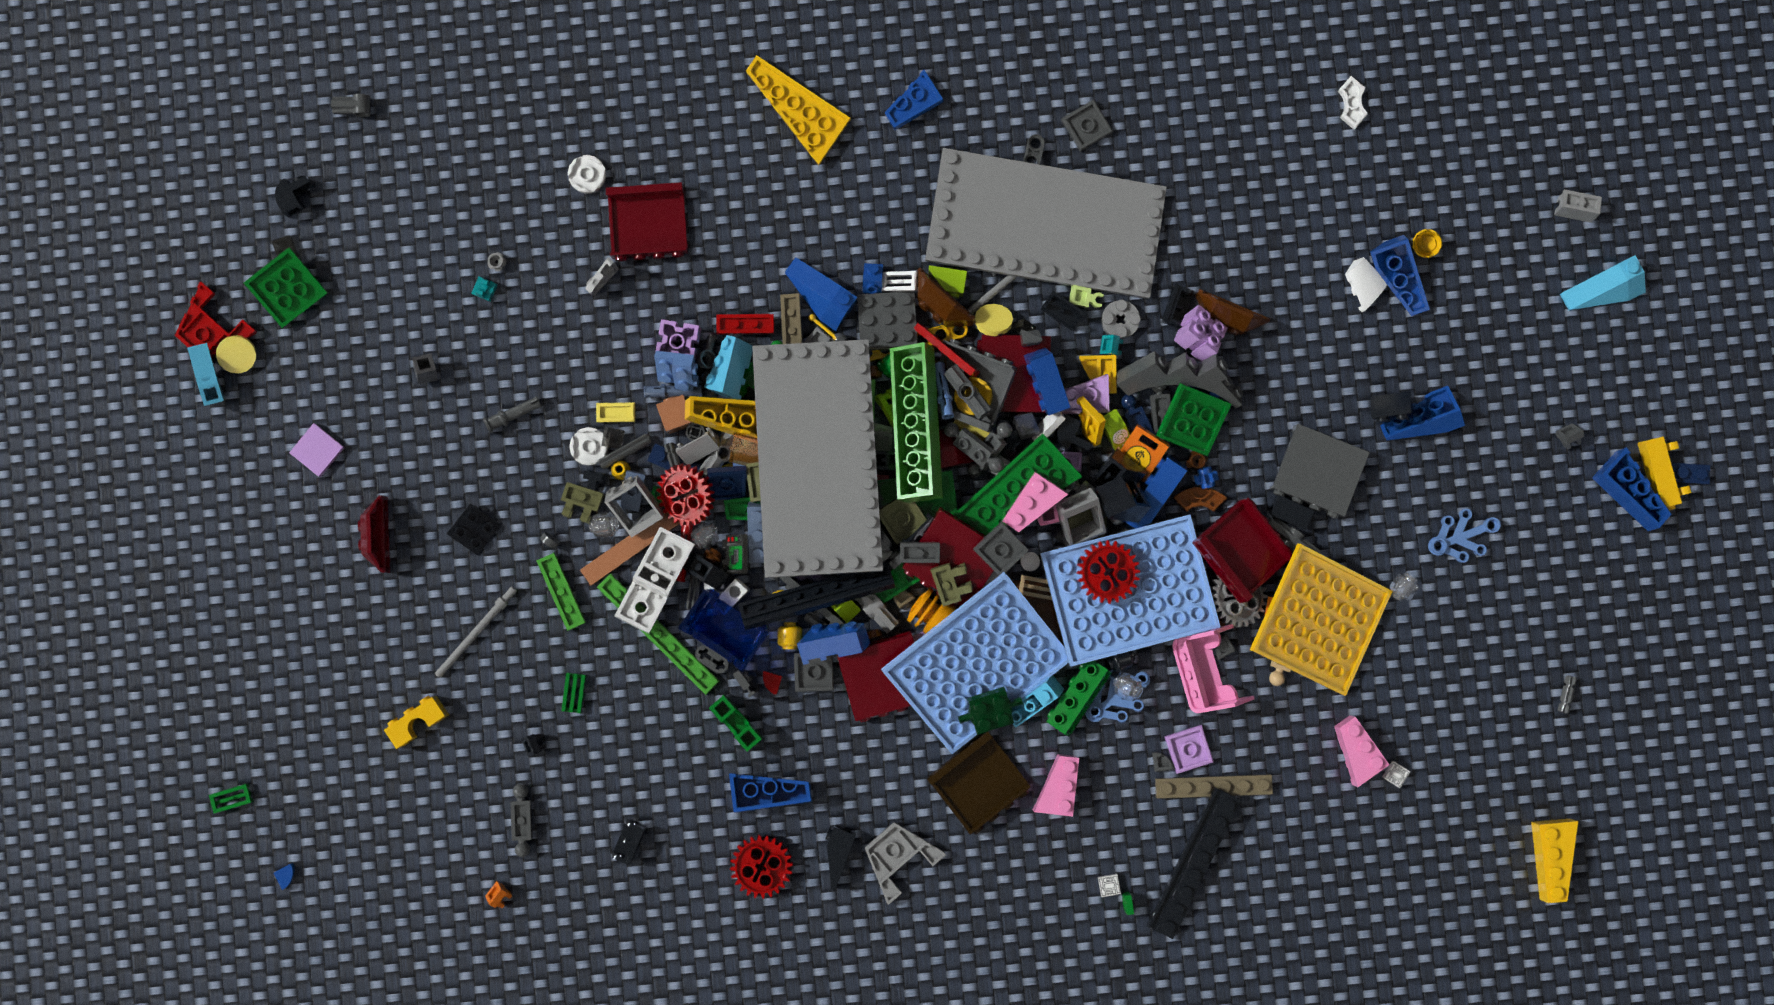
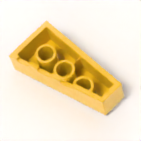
(1554, 856)

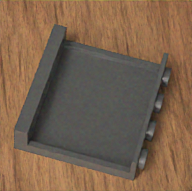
(996, 373)
(1319, 471)

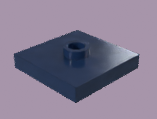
(727, 482)

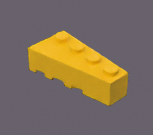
(723, 414)

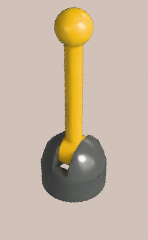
(835, 337)

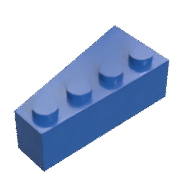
(1160, 486)
(1629, 488)
(759, 793)

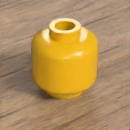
(789, 635)

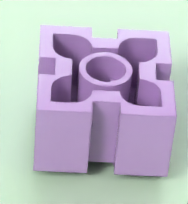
(672, 332)
(1200, 333)

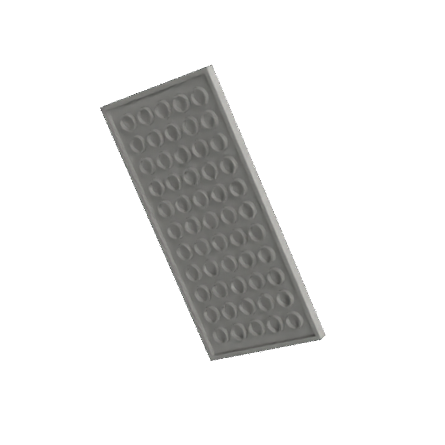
(1045, 223)
(817, 459)

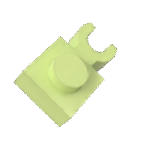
(1082, 296)

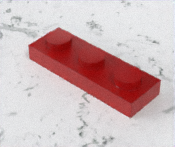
(744, 324)

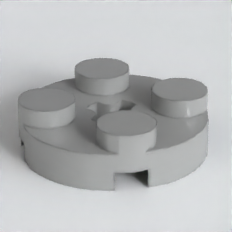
(1120, 308)

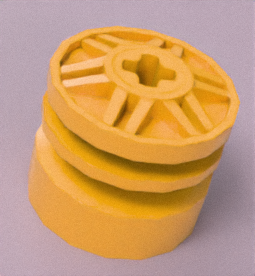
(929, 611)

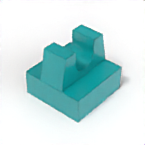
(484, 289)
(1110, 345)

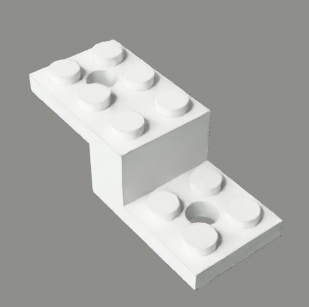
(654, 580)

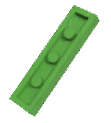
(561, 591)

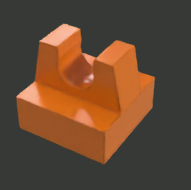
(496, 895)

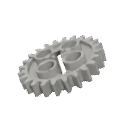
(1241, 614)

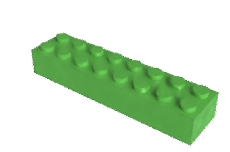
(916, 423)

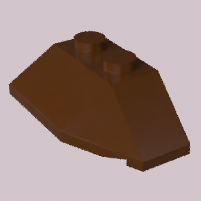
(941, 303)
(1234, 317)

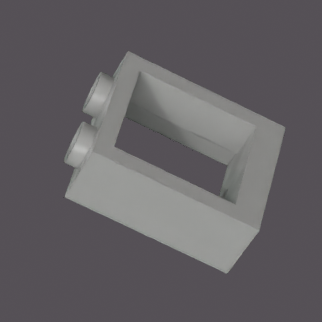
(1077, 504)
(644, 521)

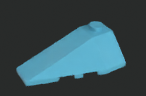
(1613, 285)

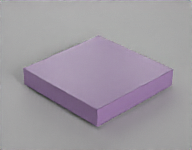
(317, 450)
(1188, 749)

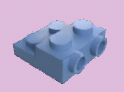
(677, 369)

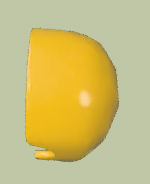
(1427, 243)

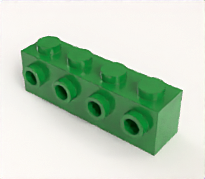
(1078, 697)

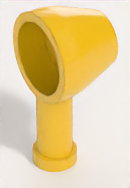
(620, 476)

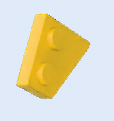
(1100, 365)
(1092, 422)

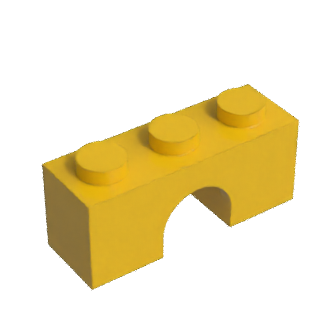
(401, 731)

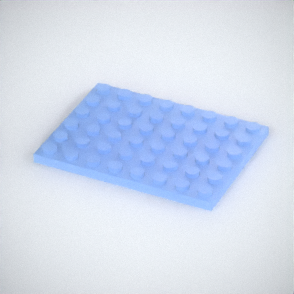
(1167, 604)
(976, 649)

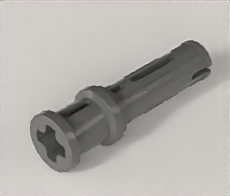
(503, 417)

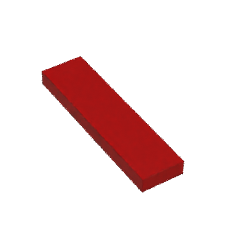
(946, 350)

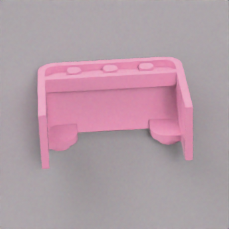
(1201, 674)

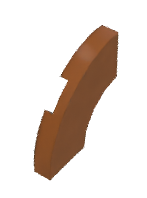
(1197, 497)

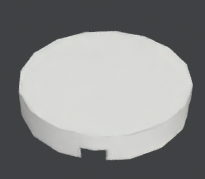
(587, 174)
(586, 446)

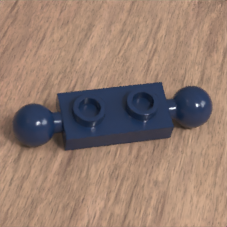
(1135, 417)

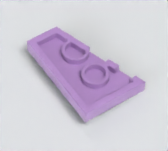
(1095, 391)

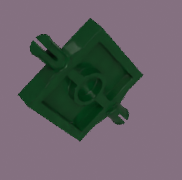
(990, 710)

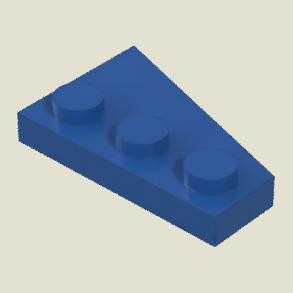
(915, 101)

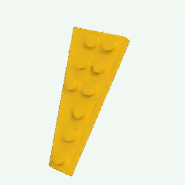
(805, 113)

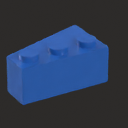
(1046, 381)
(832, 640)

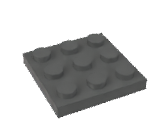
(887, 319)

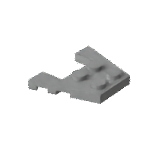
(892, 850)

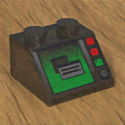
(736, 554)

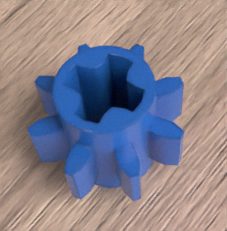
(1206, 477)

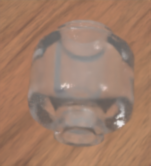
(604, 525)
(704, 536)
(1404, 586)
(1128, 686)

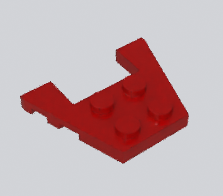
(200, 328)

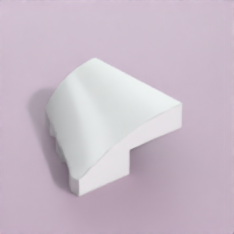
(1365, 282)

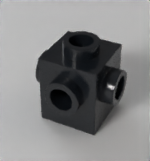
(1013, 447)

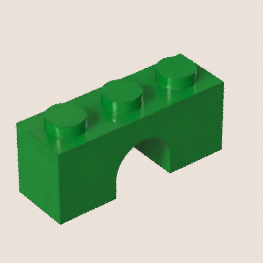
(738, 724)

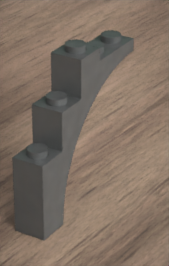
(1155, 371)

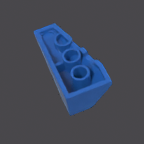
(1398, 269)
(823, 295)
(1431, 416)

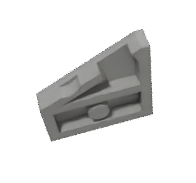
(602, 276)

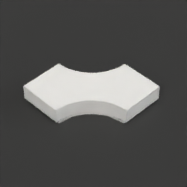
(1352, 97)

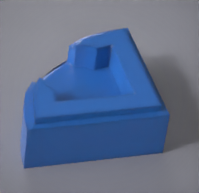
(285, 875)

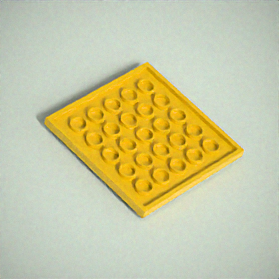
(1321, 619)

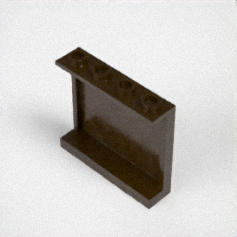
(979, 783)

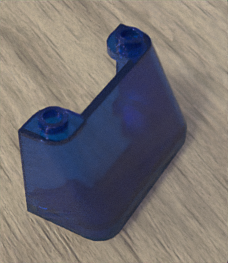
(723, 630)

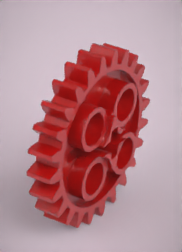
(692, 512)
(1093, 581)
(776, 873)

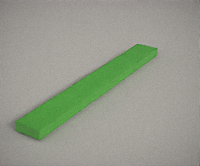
(664, 640)

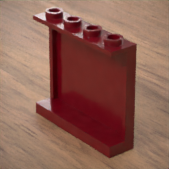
(647, 221)
(1021, 393)
(956, 547)
(1243, 549)
(867, 685)

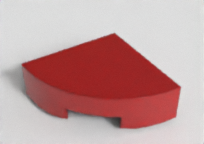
(771, 681)

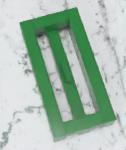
(573, 693)
(247, 794)

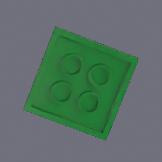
(285, 287)
(1193, 419)

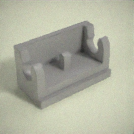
(1578, 206)
(699, 447)

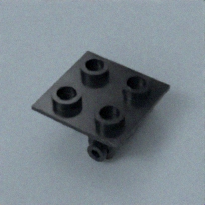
(473, 529)

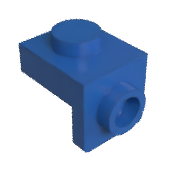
(872, 278)

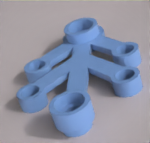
(1460, 537)
(1114, 700)

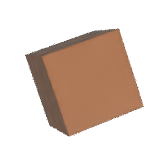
(673, 413)

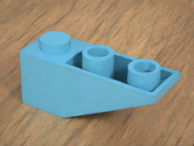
(205, 374)
(1037, 700)

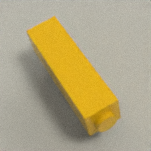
(1660, 470)

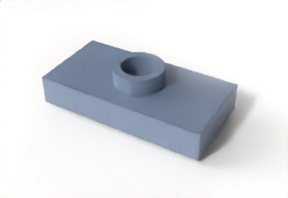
(632, 498)

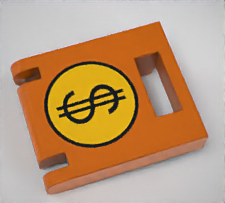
(1143, 454)

